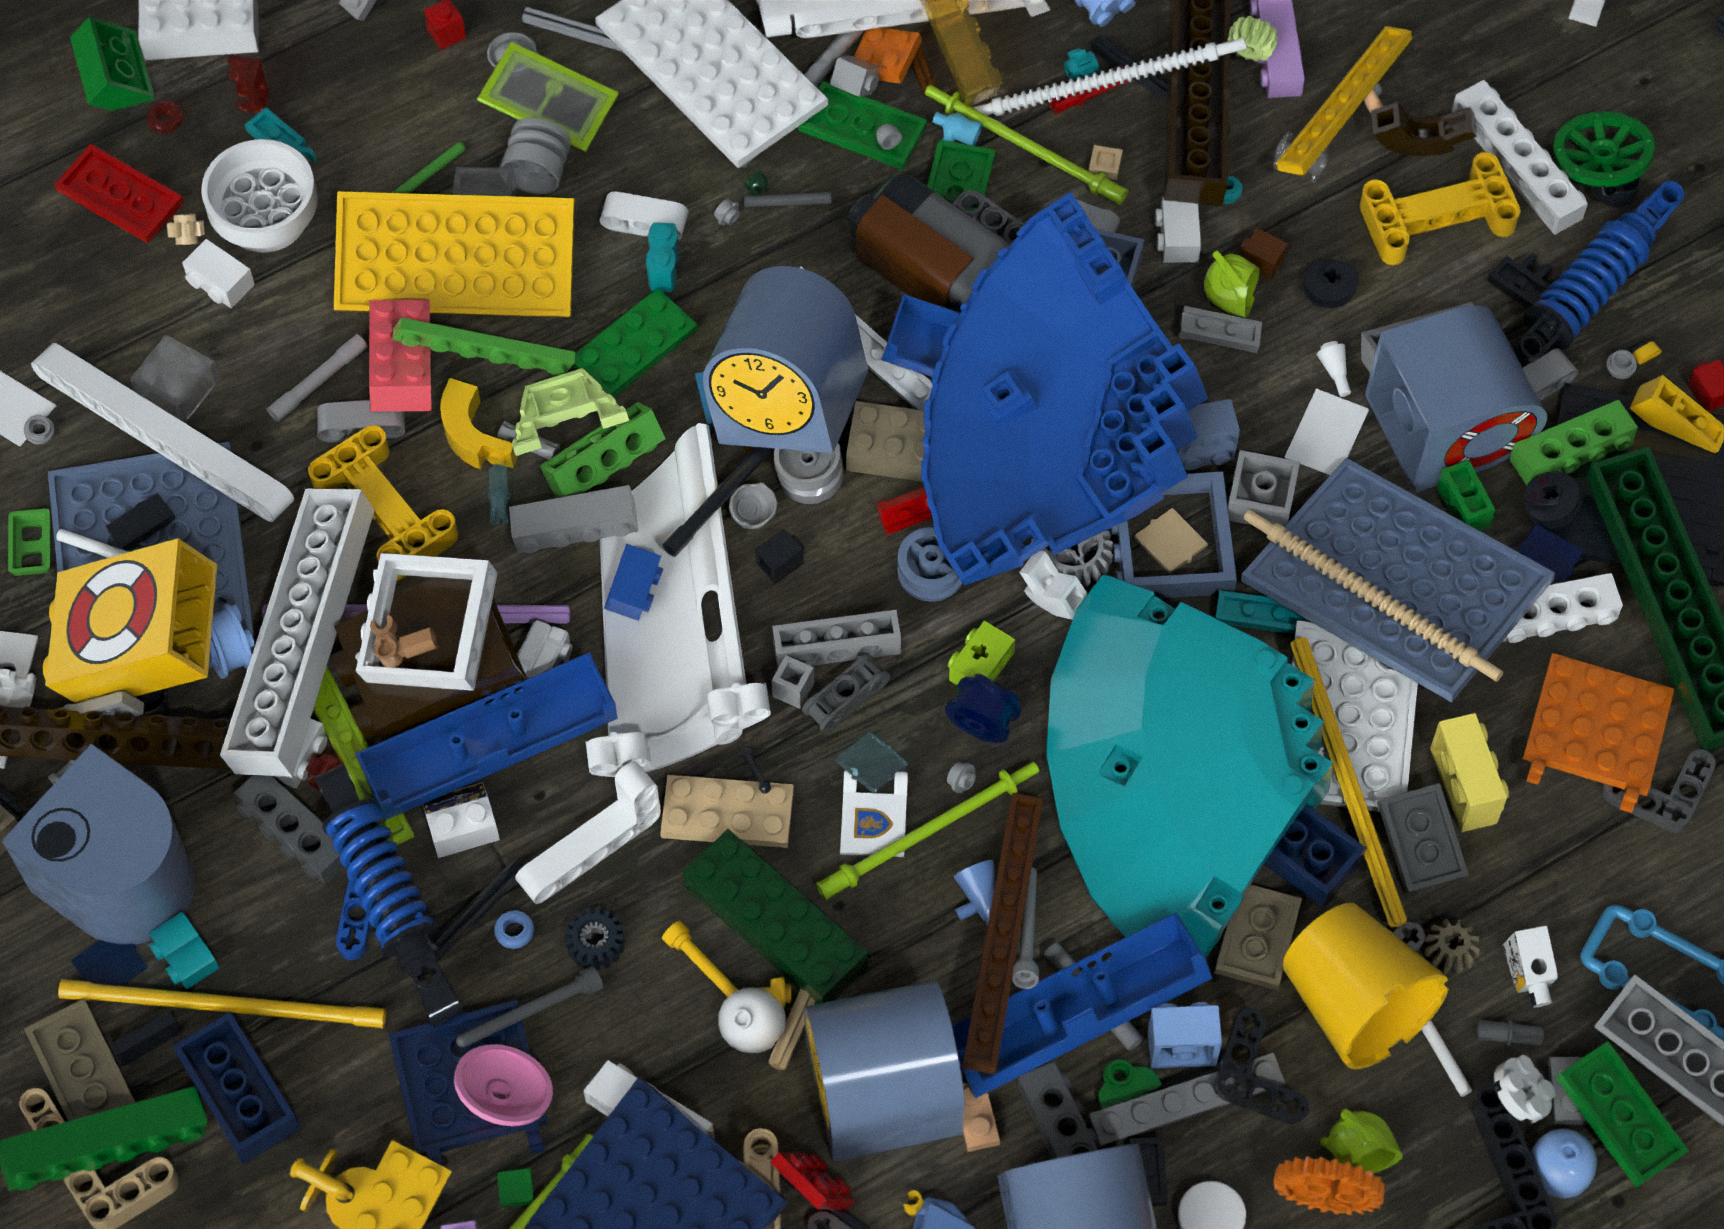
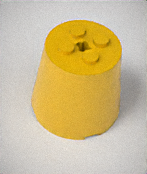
(1362, 984)

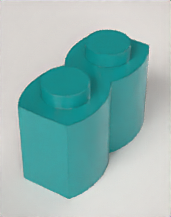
(662, 257)
(183, 951)

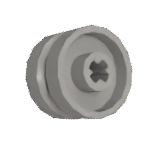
(809, 475)

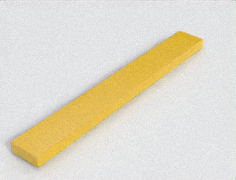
(1344, 101)

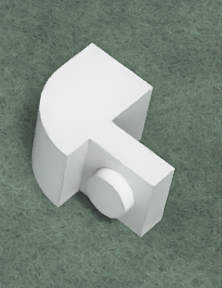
(1056, 593)

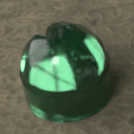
(756, 183)

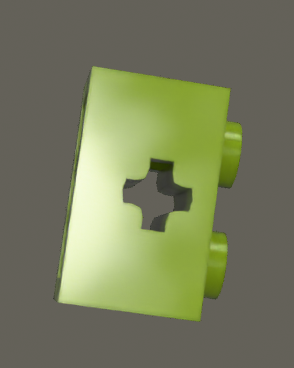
(985, 653)

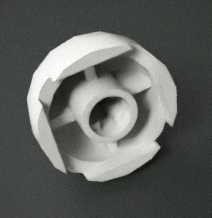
(751, 1020)

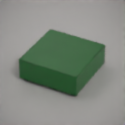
(515, 1188)

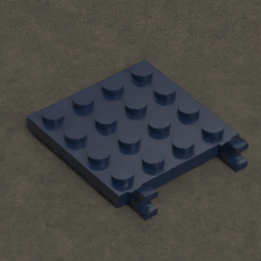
(426, 1071)

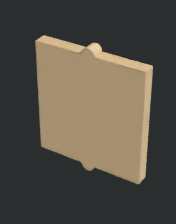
(1170, 540)

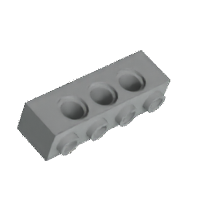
(838, 638)

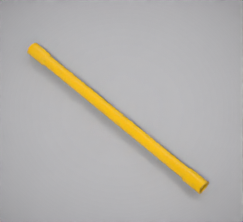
(353, 1015)

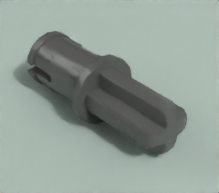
(1509, 1032)

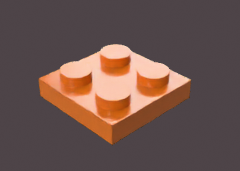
(889, 50)

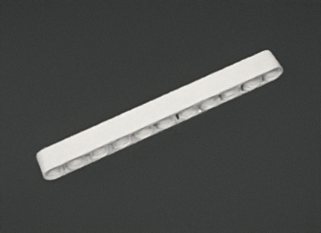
(163, 432)

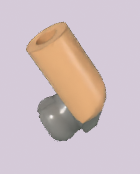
(1372, 101)

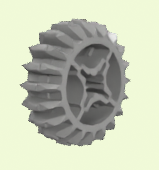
(1073, 564)

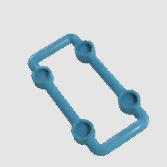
(1644, 924)

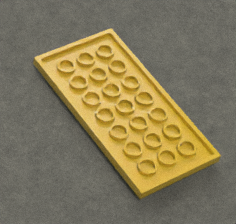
(456, 252)

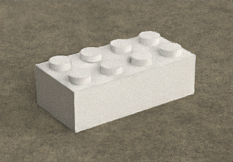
(197, 28)

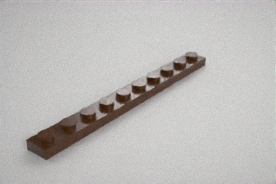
(1002, 934)

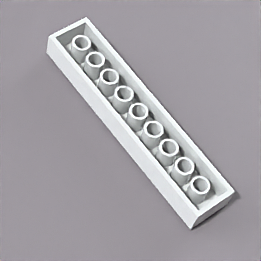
(297, 633)

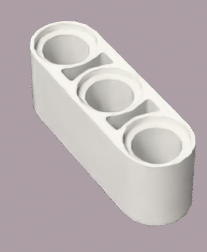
(637, 213)

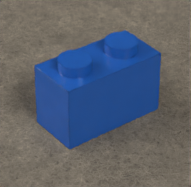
(632, 582)

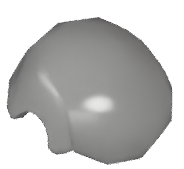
(752, 505)

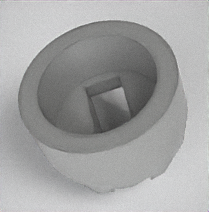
(888, 136)

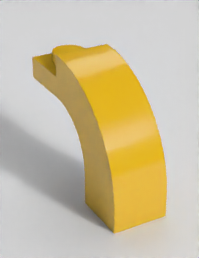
(457, 409)

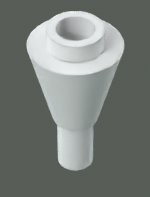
(1334, 360)

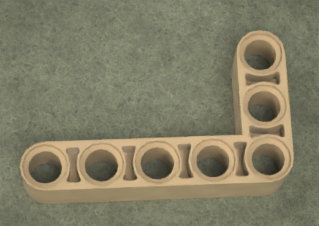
(114, 1194)

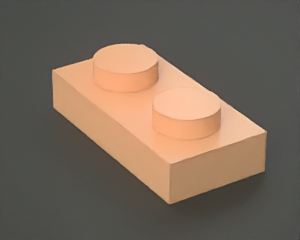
(979, 1121)

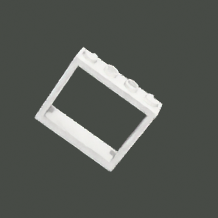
(474, 627)

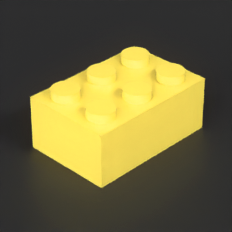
(1469, 772)

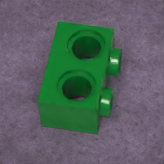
(1465, 495)

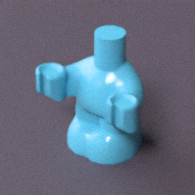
(958, 128)

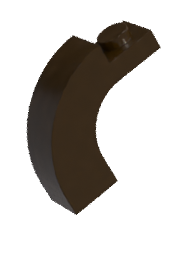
(1421, 136)

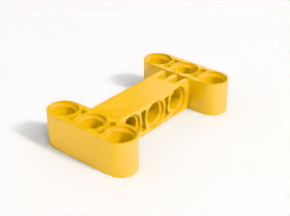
(1439, 208)
(390, 509)

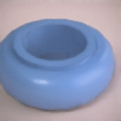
(508, 918)

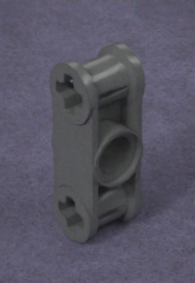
(861, 678)

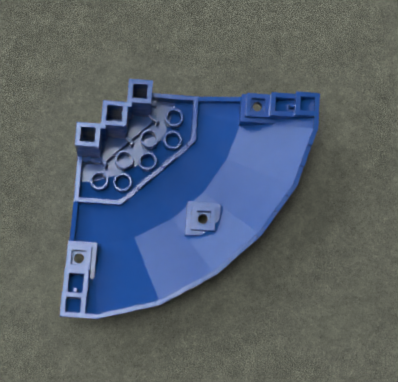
(1088, 408)

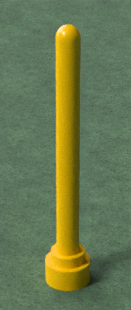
(678, 937)

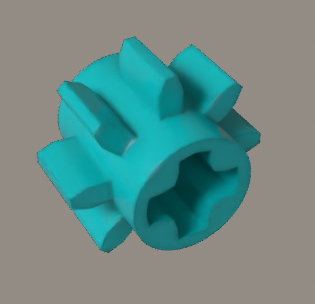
(1080, 64)

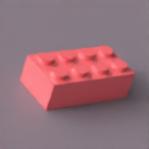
(398, 372)

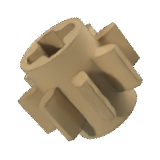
(185, 229)

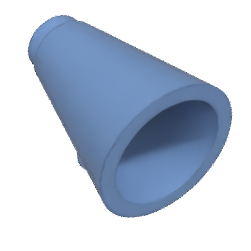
(979, 886)

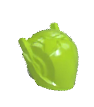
(1231, 283)
(1363, 1141)

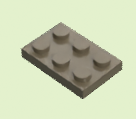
(1259, 937)

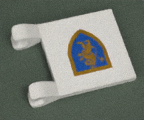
(872, 819)

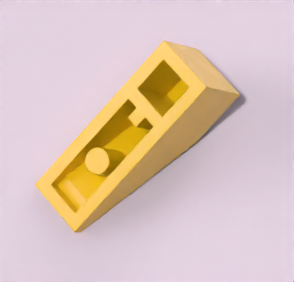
(1674, 412)

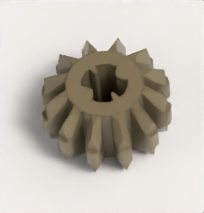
(1439, 949)

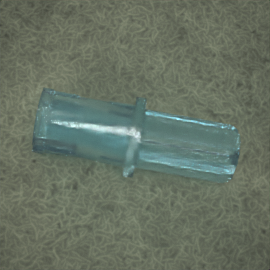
(498, 495)

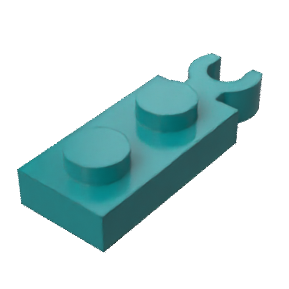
(270, 127)

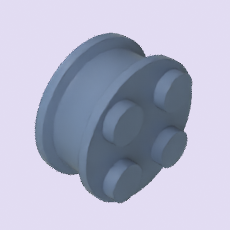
(924, 568)

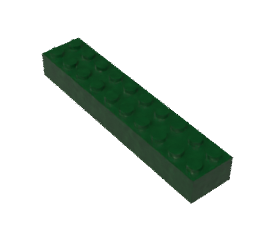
(1666, 584)

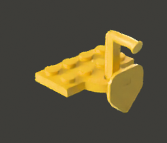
(391, 1197)

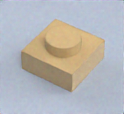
(1106, 161)

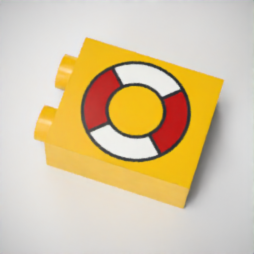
(132, 623)

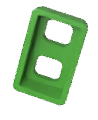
(18, 548)

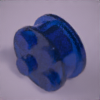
(983, 709)

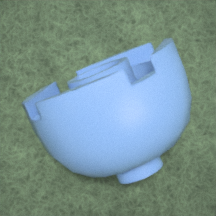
(1564, 1162)

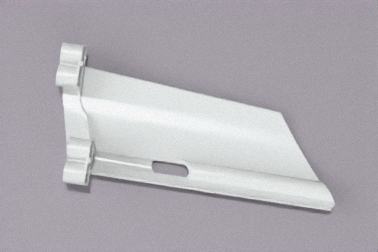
(666, 678)

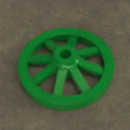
(1604, 153)

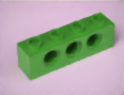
(1583, 431)
(587, 452)

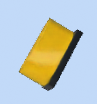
(1646, 351)

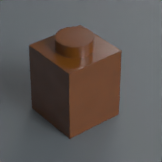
(1264, 252)

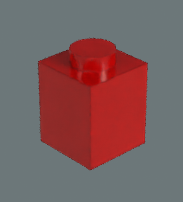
(444, 24)
(1708, 385)

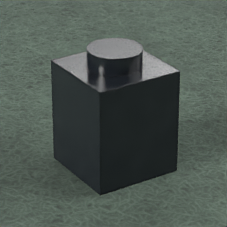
(780, 555)

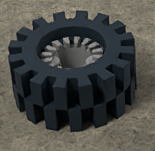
(584, 927)

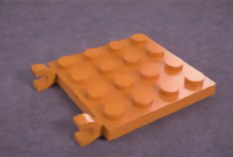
(1598, 726)

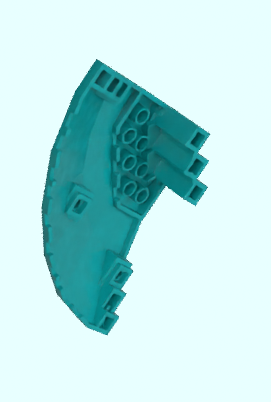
(1210, 750)

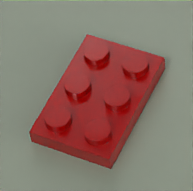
(813, 1181)

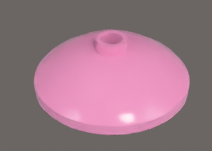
(503, 1085)

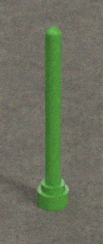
(431, 169)

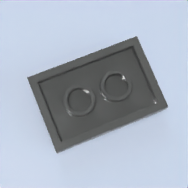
(1422, 838)

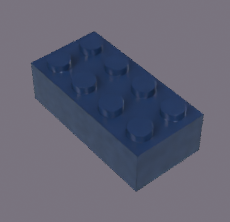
(1315, 856)
(236, 1087)

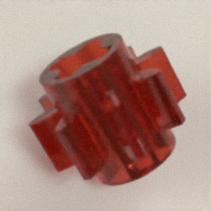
(319, 766)

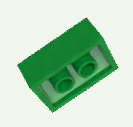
(111, 65)

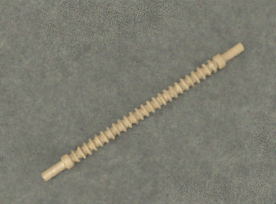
(1467, 655)

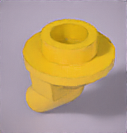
(780, 990)

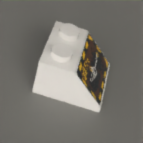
(461, 820)

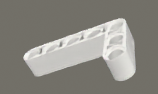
(596, 839)

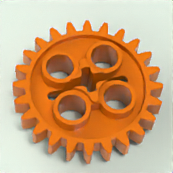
(1329, 1185)

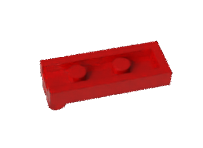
(904, 511)

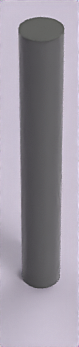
(787, 199)

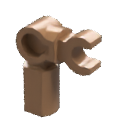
(392, 651)

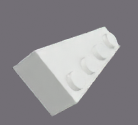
(612, 1084)

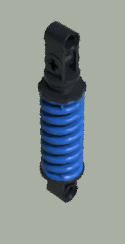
(385, 891)

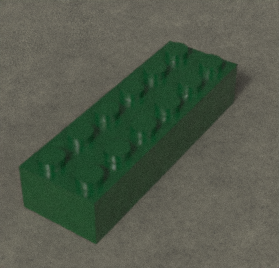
(775, 918)

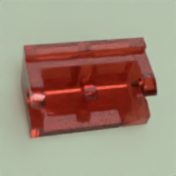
(249, 82)

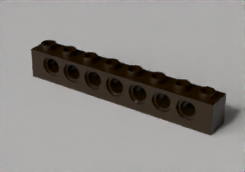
(124, 746)

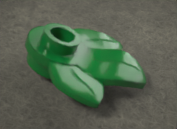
(1137, 1083)

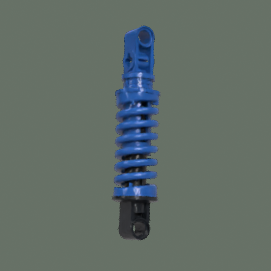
(1595, 275)

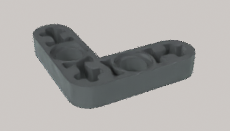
(1675, 801)

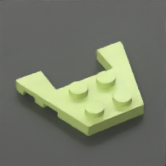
(559, 400)

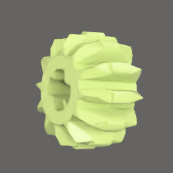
(1259, 38)

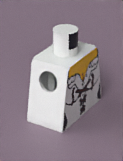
(1529, 952)

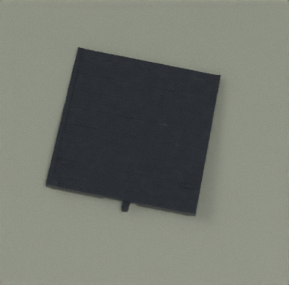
(1690, 474)

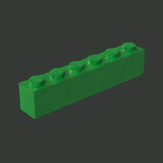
(102, 1139)

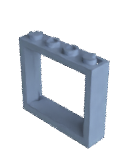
(1189, 584)

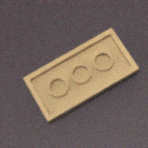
(709, 806)

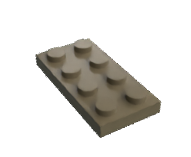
(78, 1062)

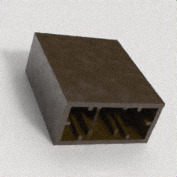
(442, 606)

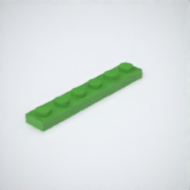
(476, 344)

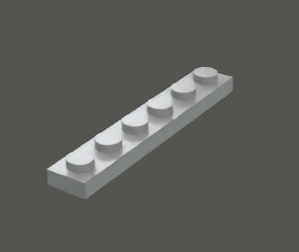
(1174, 1103)

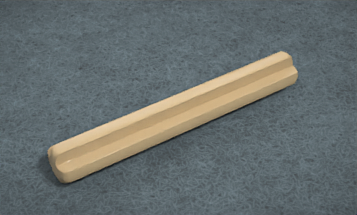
(793, 1029)

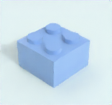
(1184, 1035)

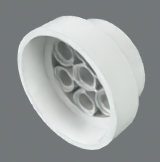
(254, 168)

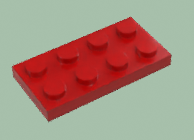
(119, 193)

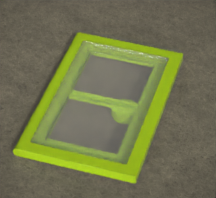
(542, 89)

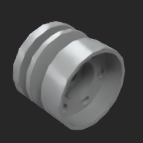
(537, 154)

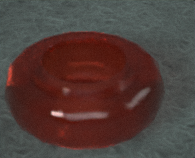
(164, 126)

